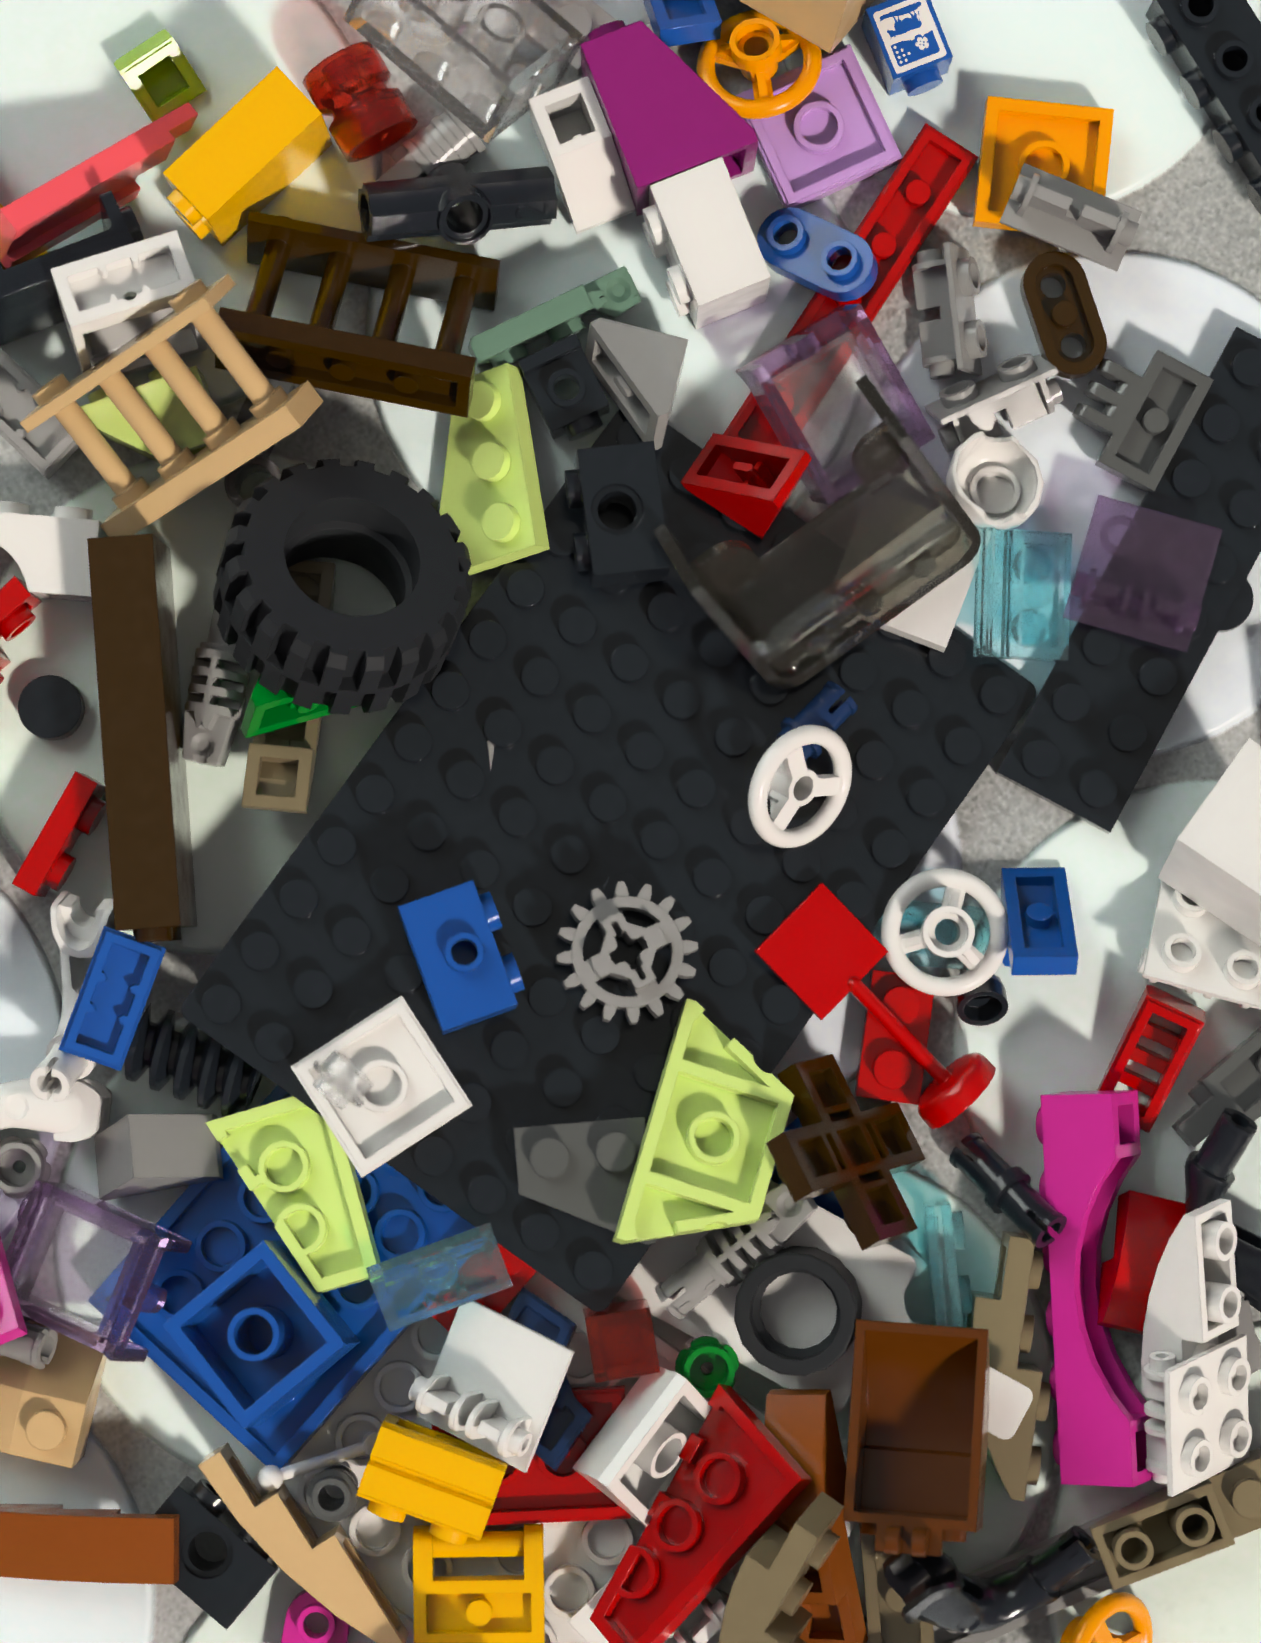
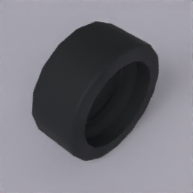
(775, 1354)

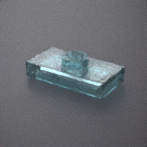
(439, 1277)

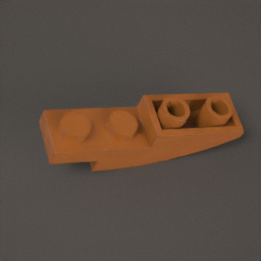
(809, 1431)

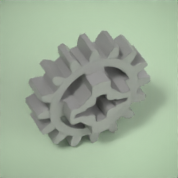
(652, 939)

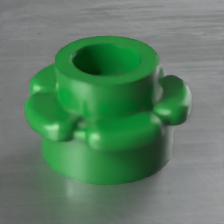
(709, 1350)

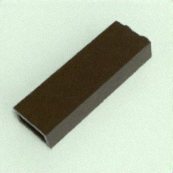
(142, 736)

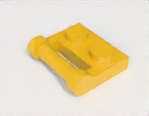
(479, 1606)

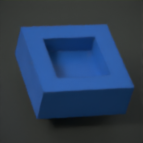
(684, 20)

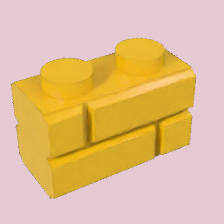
(431, 1479)

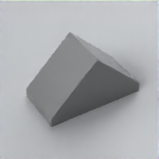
(638, 372)
(156, 1154)

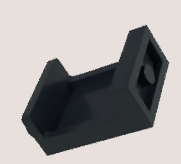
(28, 289)

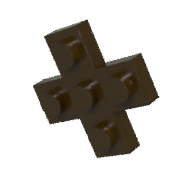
(846, 1152)

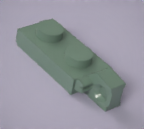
(558, 318)

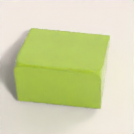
(159, 75)

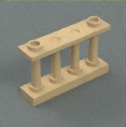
(226, 440)

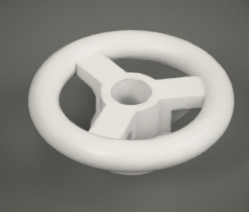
(790, 784)
(956, 884)

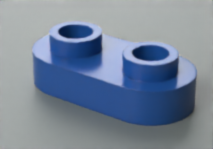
(814, 250)

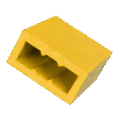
(246, 158)

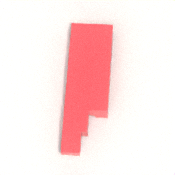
(72, 198)

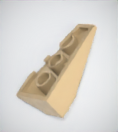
(52, 1409)

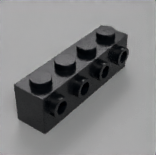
(1220, 67)

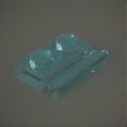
(1022, 595)
(944, 1235)

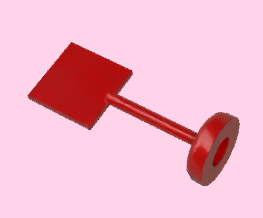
(824, 955)

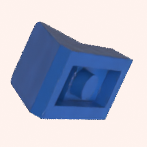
(1038, 922)

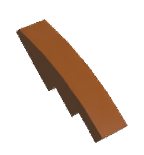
(88, 1545)

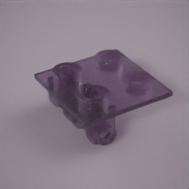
(1142, 573)

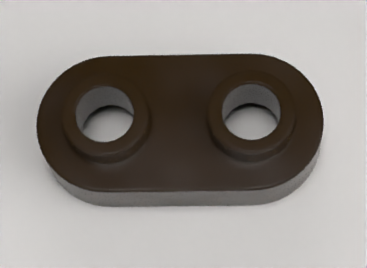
(1066, 316)

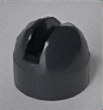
(984, 1004)

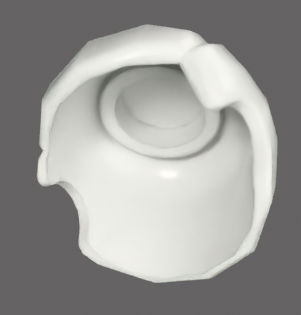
(995, 481)

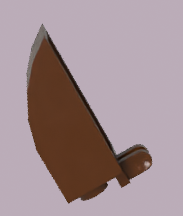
(917, 1434)

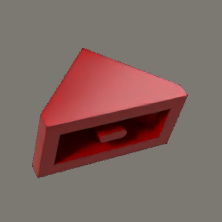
(746, 479)

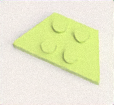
(705, 1137)

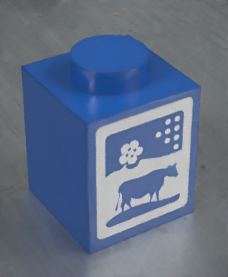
(907, 45)

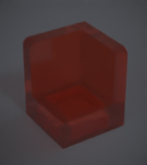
(621, 1341)

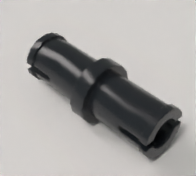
(1007, 1190)

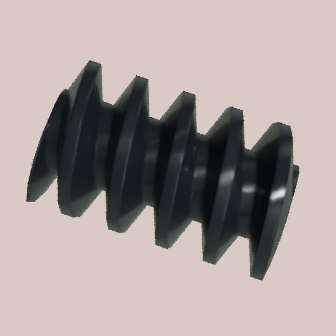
(190, 1064)

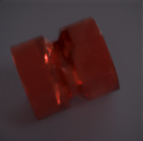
(356, 94)

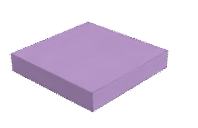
(828, 137)

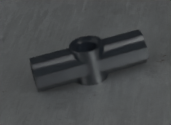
(425, 204)

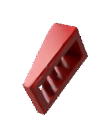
(1175, 1010)

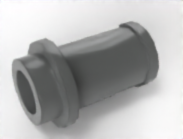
(324, 1505)

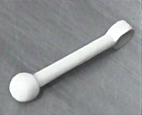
(272, 1476)

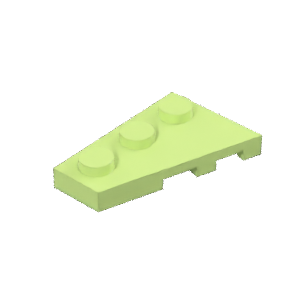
(493, 474)
(304, 1187)

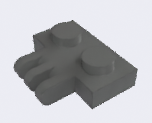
(1143, 416)

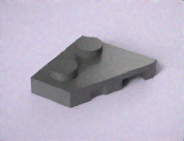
(580, 1166)

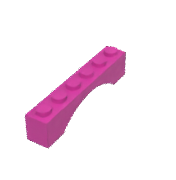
(1101, 1418)

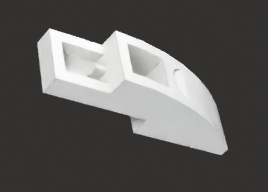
(1194, 1286)

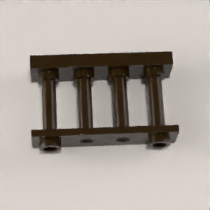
(354, 362)

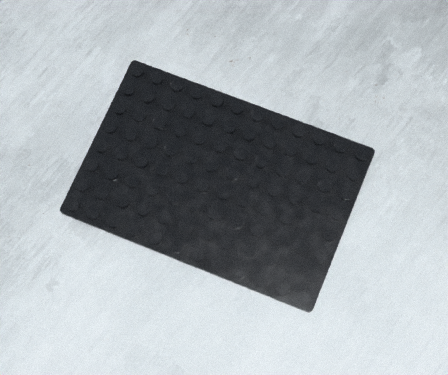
(615, 759)

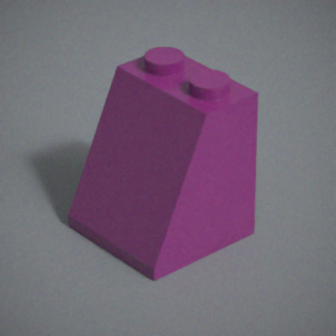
(660, 109)

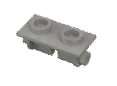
(1071, 217)
(951, 287)
(1015, 388)

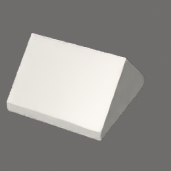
(643, 1440)

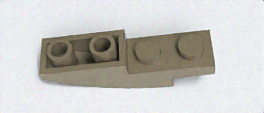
(1009, 1334)
(1174, 1530)
(771, 1580)

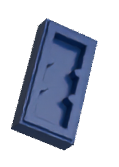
(112, 998)

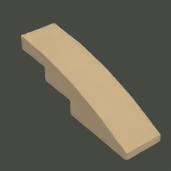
(321, 1565)

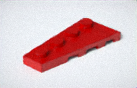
(712, 1513)

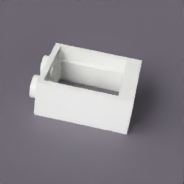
(95, 293)

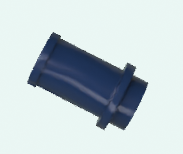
(817, 713)

